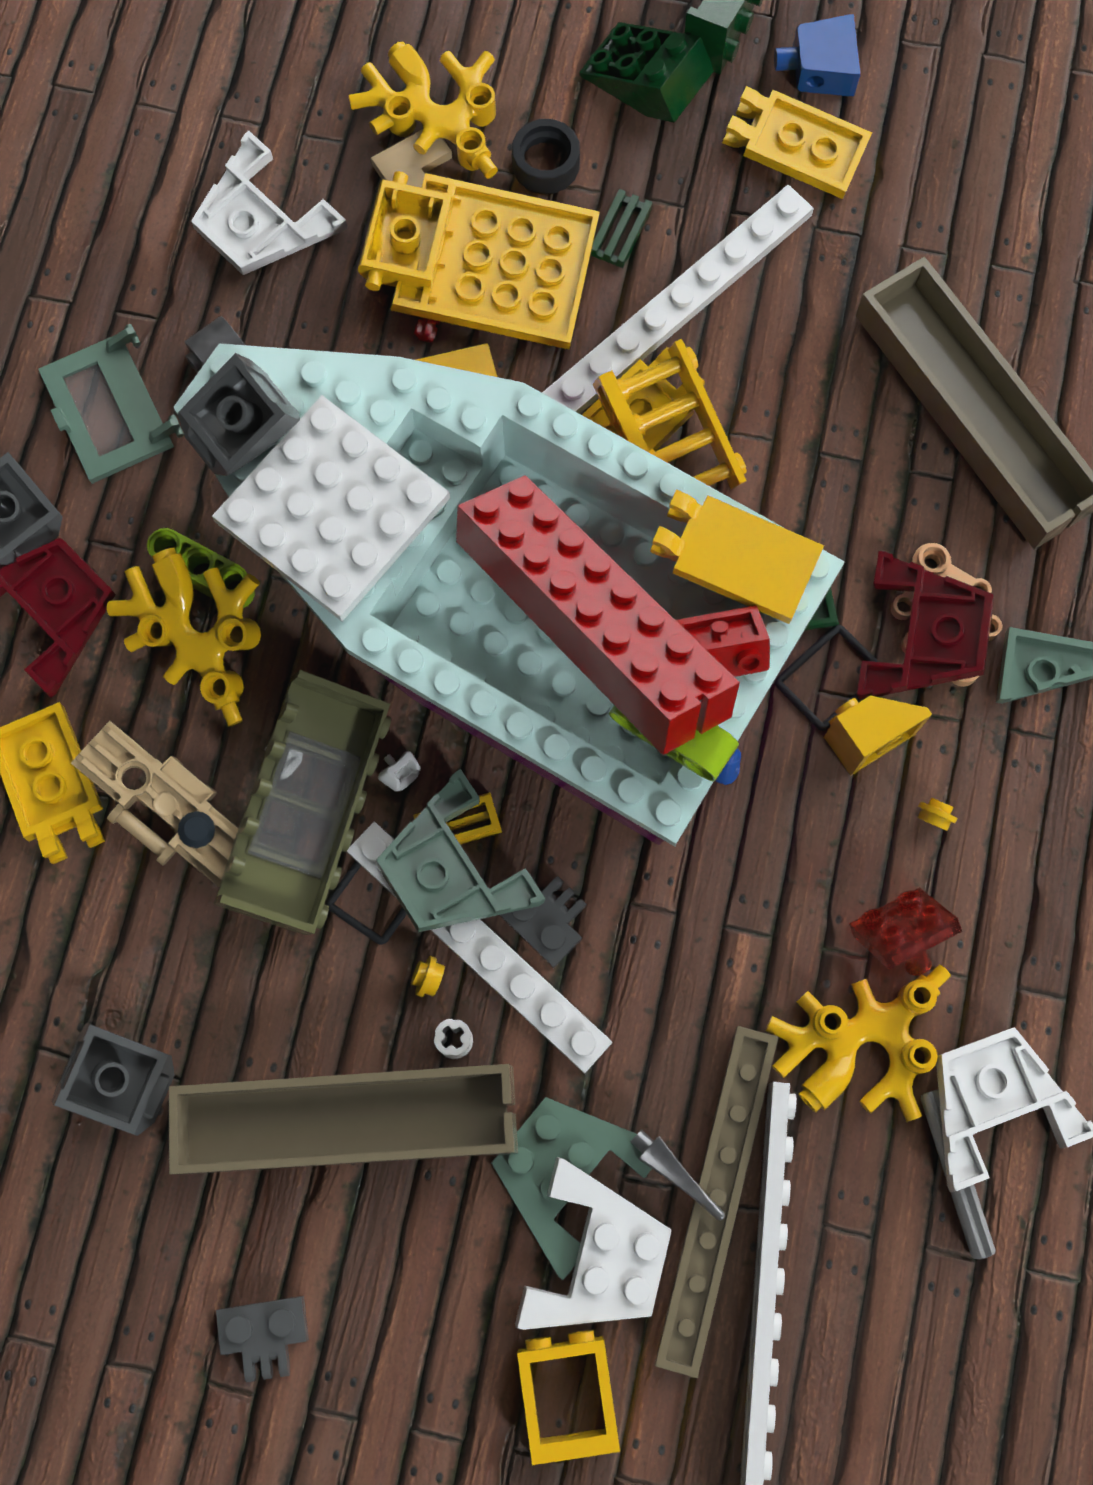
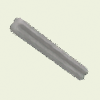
(966, 1199)

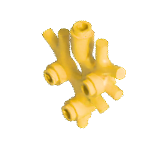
(448, 121)
(171, 626)
(873, 1022)

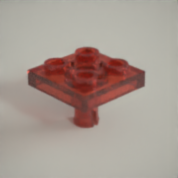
(906, 930)

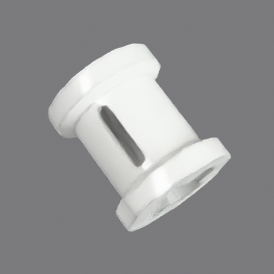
(441, 1039)

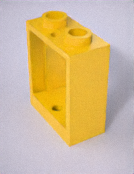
(574, 1444)

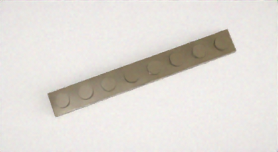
(722, 1180)

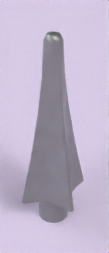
(661, 1159)

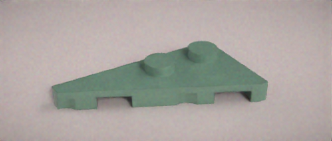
(1041, 663)

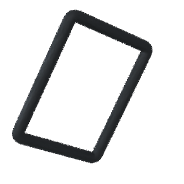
(804, 657)
(352, 921)

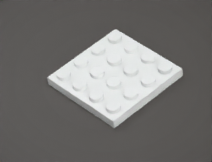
(331, 507)

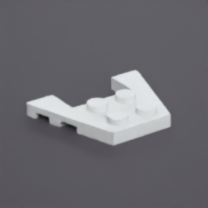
(249, 225)
(989, 1086)
(615, 1264)

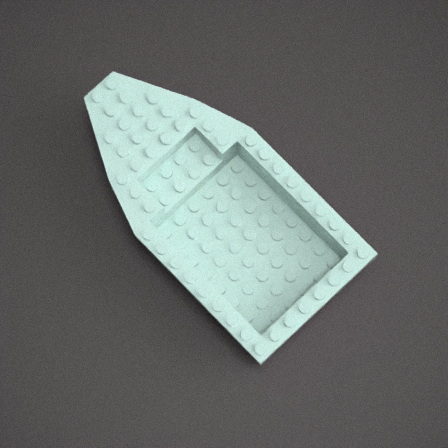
(453, 634)

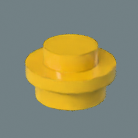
(937, 813)
(427, 977)

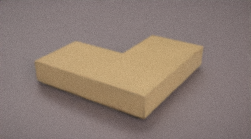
(406, 159)

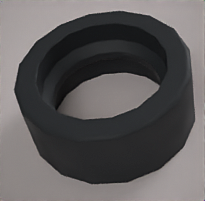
(545, 132)

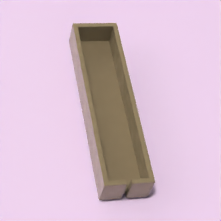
(979, 401)
(342, 1119)

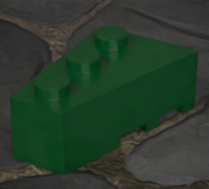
(720, 27)

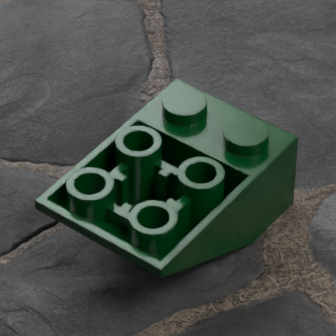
(650, 69)

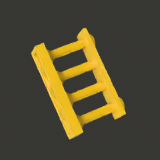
(632, 427)

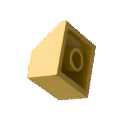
(871, 729)

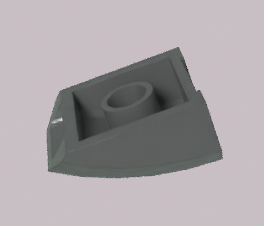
(236, 416)
(25, 513)
(114, 1080)

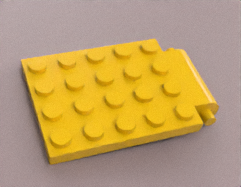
(480, 257)

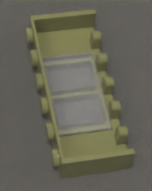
(304, 804)

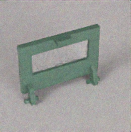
(107, 407)

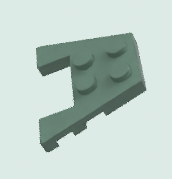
(435, 874)
(571, 1135)

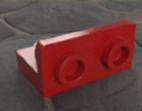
(733, 638)

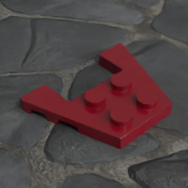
(63, 599)
(945, 630)

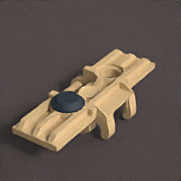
(170, 791)

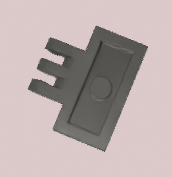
(547, 925)
(263, 1333)

